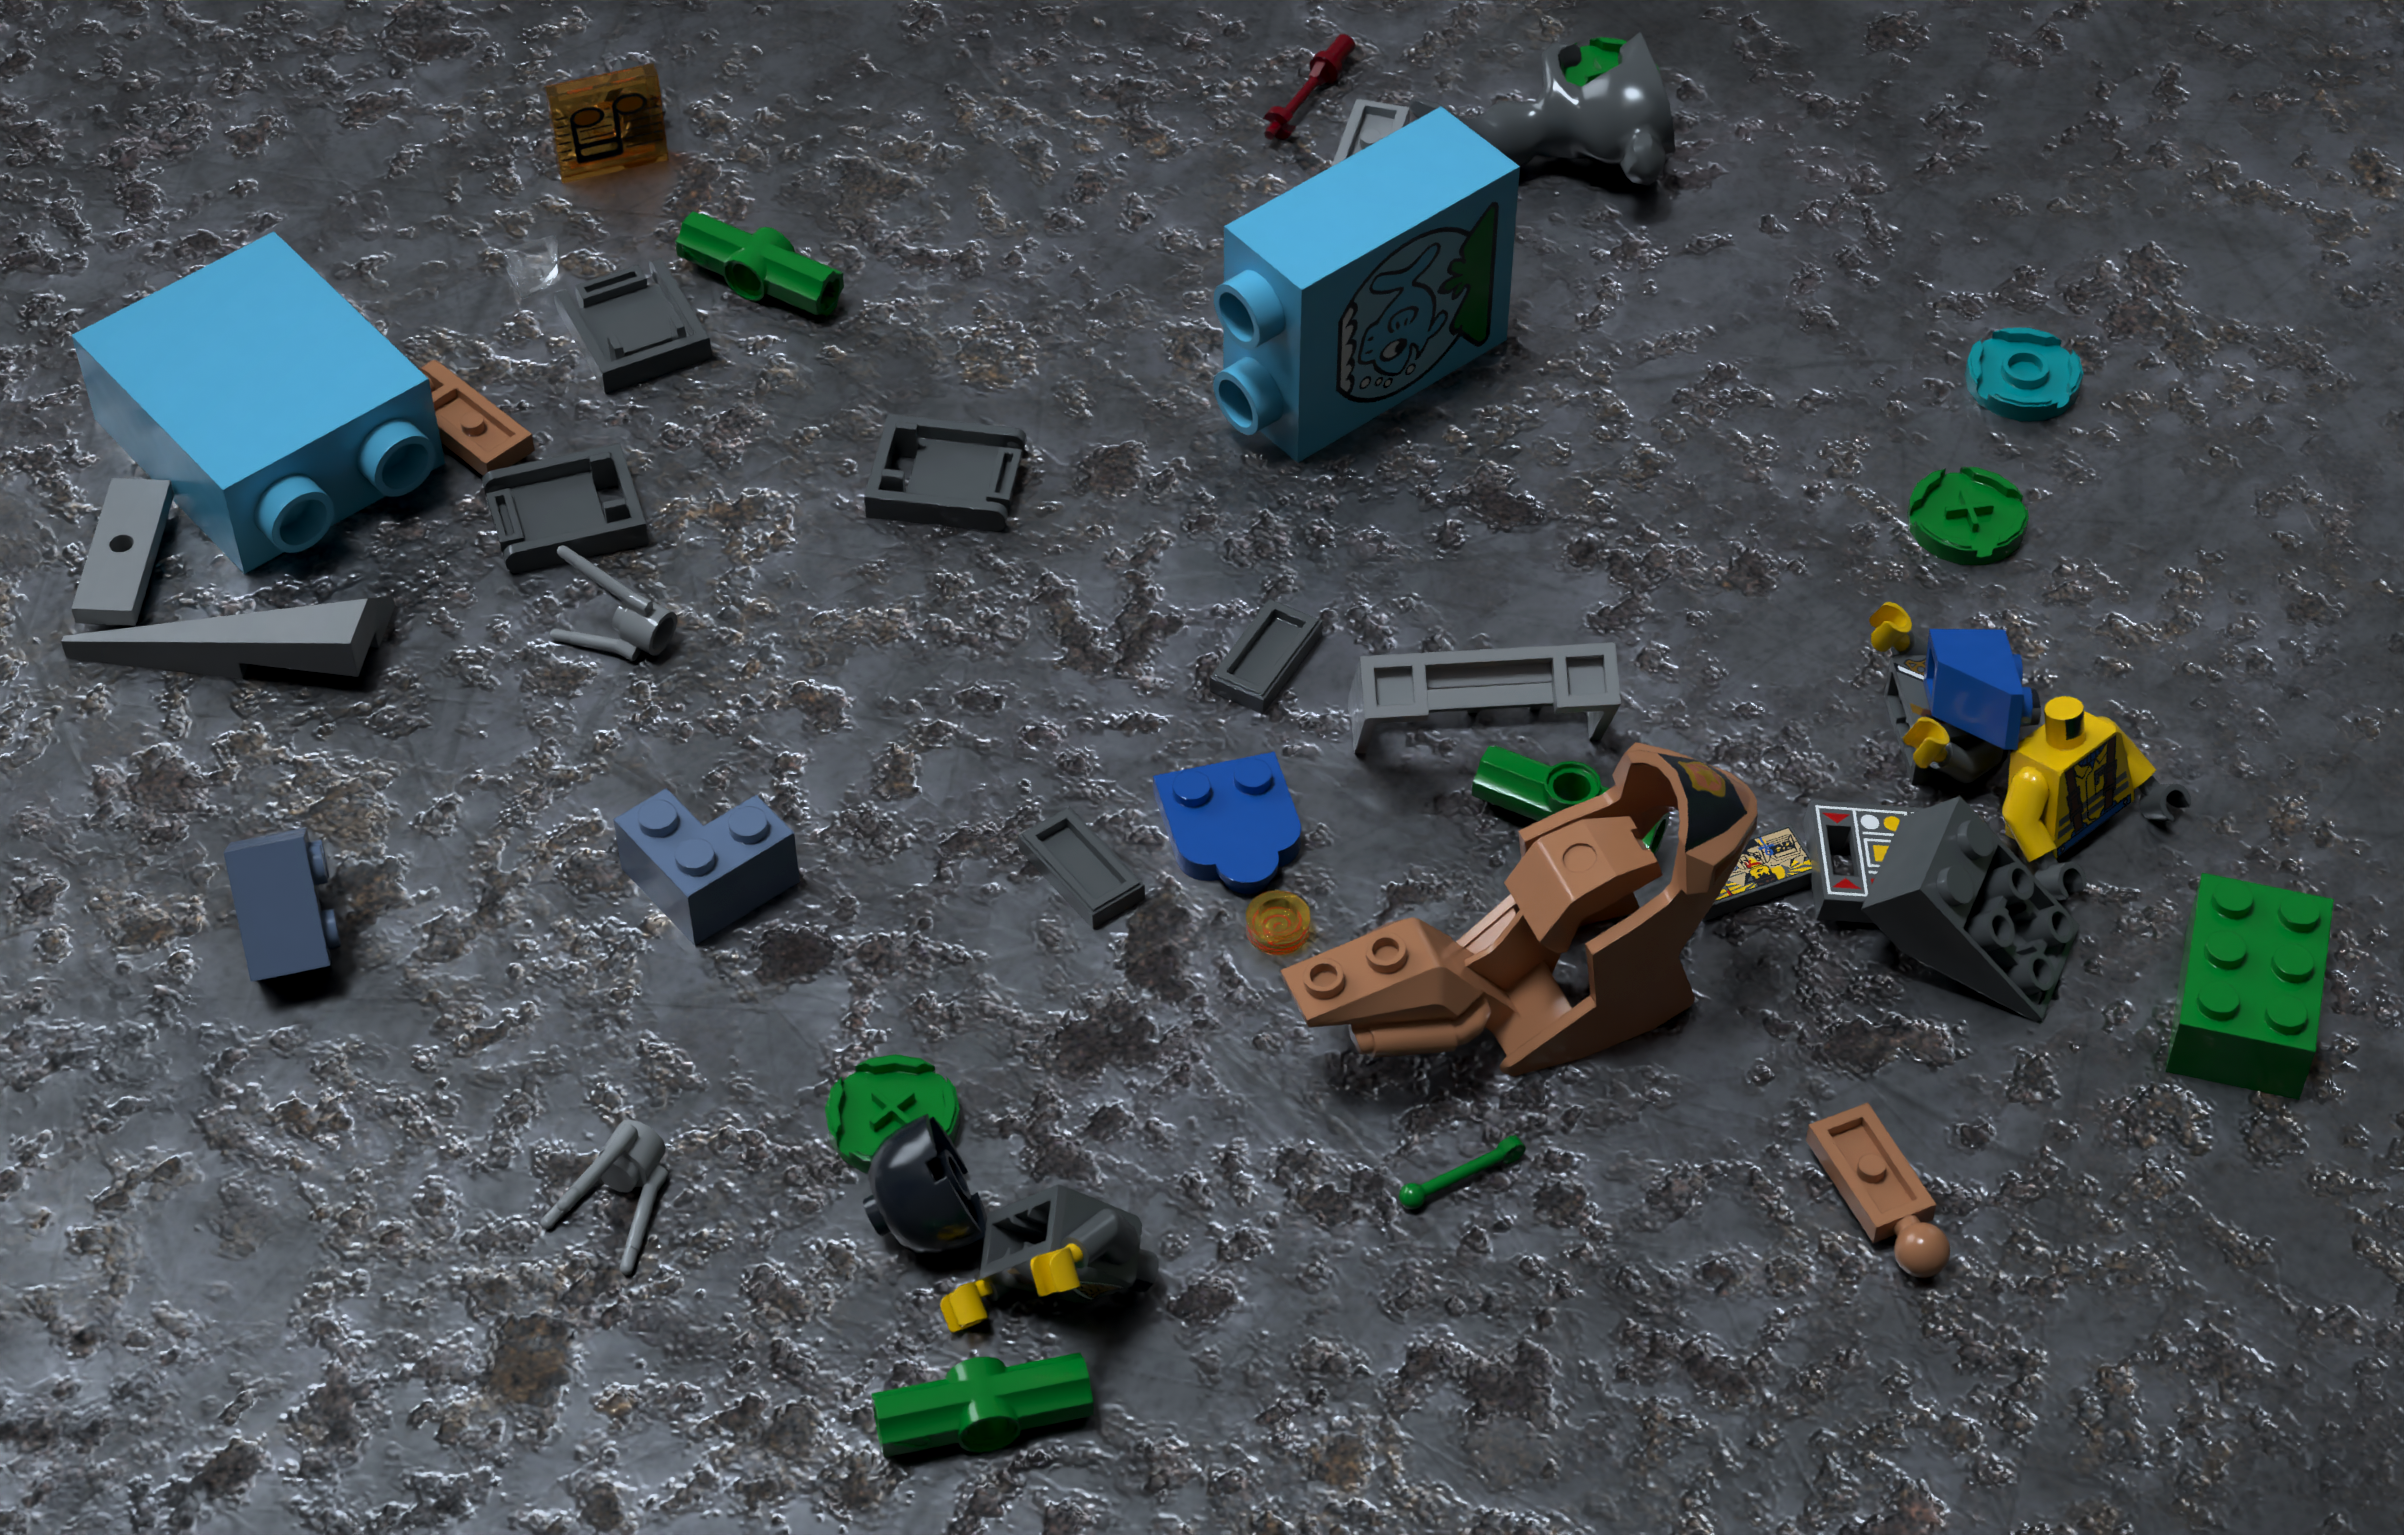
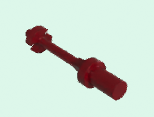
(1324, 68)

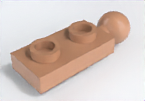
(1880, 1187)

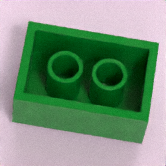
(2250, 986)

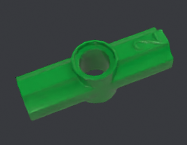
(759, 264)
(1542, 789)
(982, 1404)

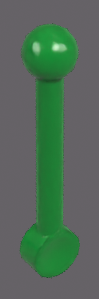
(1508, 1151)

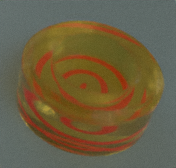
(1277, 922)

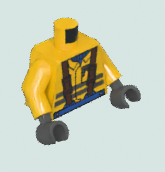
(2071, 782)

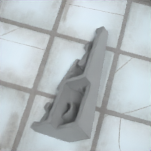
(305, 638)

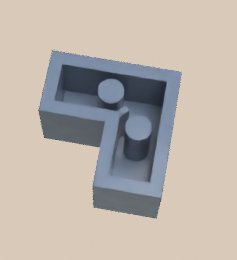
(710, 871)
(279, 904)

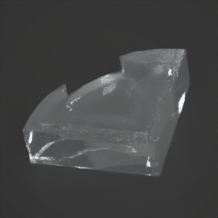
(532, 265)

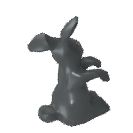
(1612, 120)

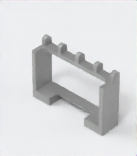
(1416, 684)

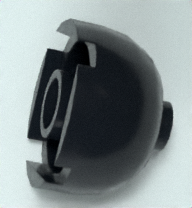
(923, 1191)

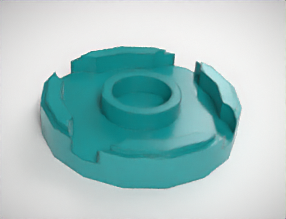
(2023, 374)

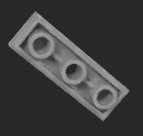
(123, 552)

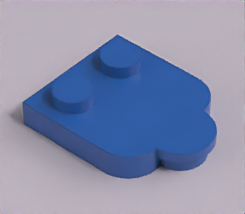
(1230, 821)

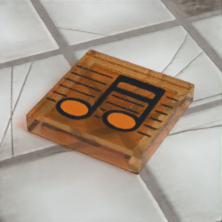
(607, 123)

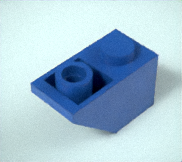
(1977, 684)

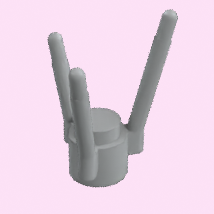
(637, 619)
(623, 1163)

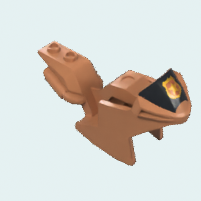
(1425, 994)

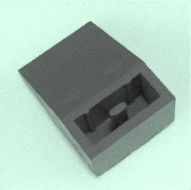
(1971, 908)

